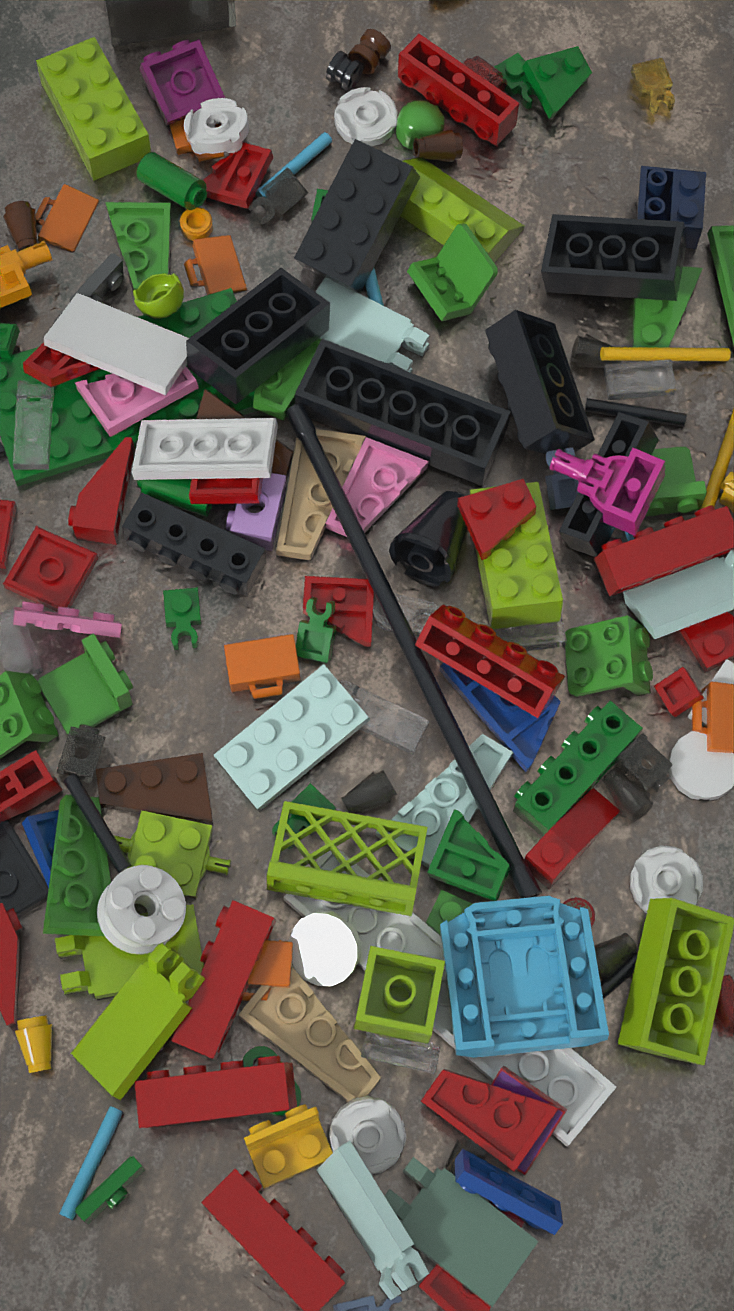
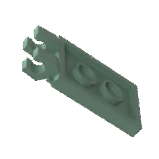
(462, 1232)

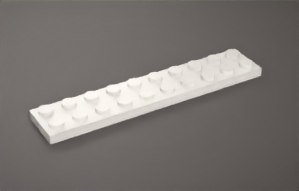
(556, 1072)

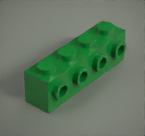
(577, 768)

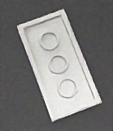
(119, 343)
(205, 449)

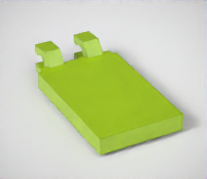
(110, 967)
(138, 1021)

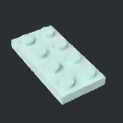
(291, 737)

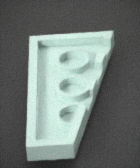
(449, 792)

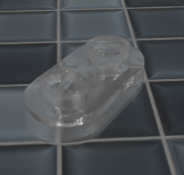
(413, 610)

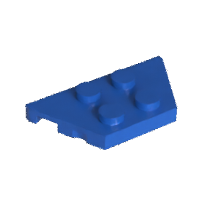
(508, 723)

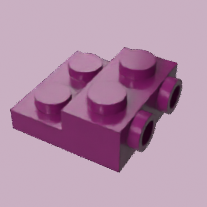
(180, 79)

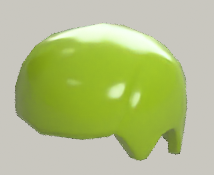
(159, 295)

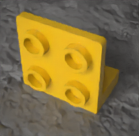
(288, 1146)

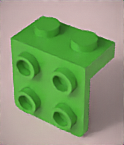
(455, 277)
(679, 487)
(608, 657)
(87, 687)
(23, 712)

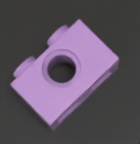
(261, 526)

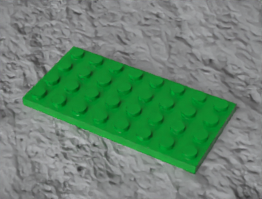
(75, 430)

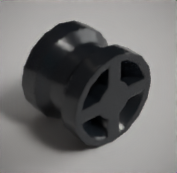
(344, 71)

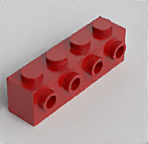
(457, 90)
(666, 550)
(490, 660)
(226, 976)
(215, 1094)
(273, 1243)

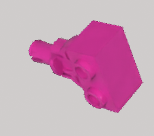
(616, 484)

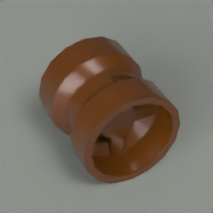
(371, 49)

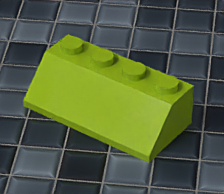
(443, 203)
(676, 980)

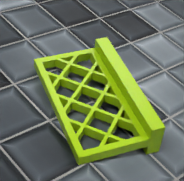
(338, 886)

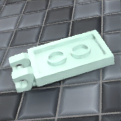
(370, 327)
(684, 596)
(372, 1220)

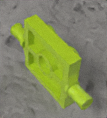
(175, 847)

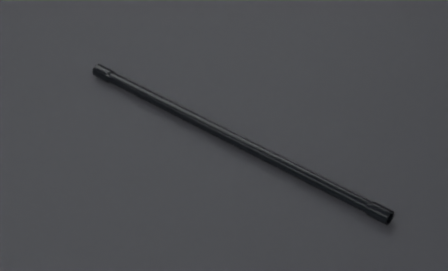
(520, 871)

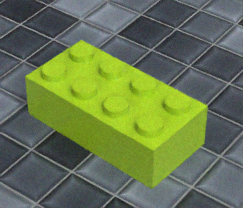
(94, 108)
(522, 574)

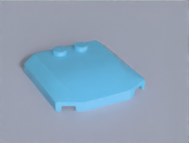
(522, 978)

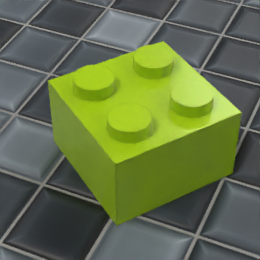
(399, 995)

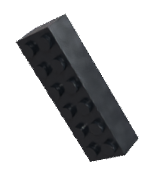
(402, 411)

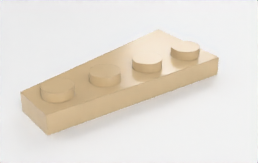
(306, 500)
(311, 1037)

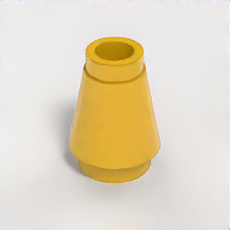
(35, 1042)

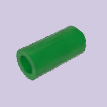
(171, 181)
(173, 492)

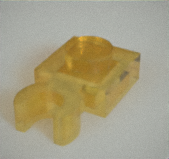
(654, 81)

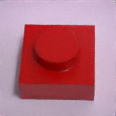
(678, 691)

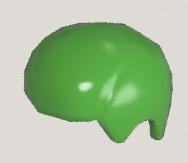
(418, 120)

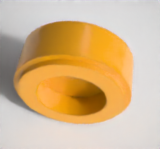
(196, 224)

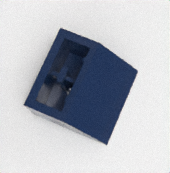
(673, 196)

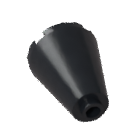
(432, 541)

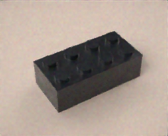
(357, 216)
(614, 257)
(258, 335)
(538, 383)

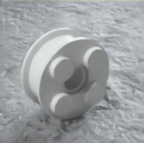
(154, 891)

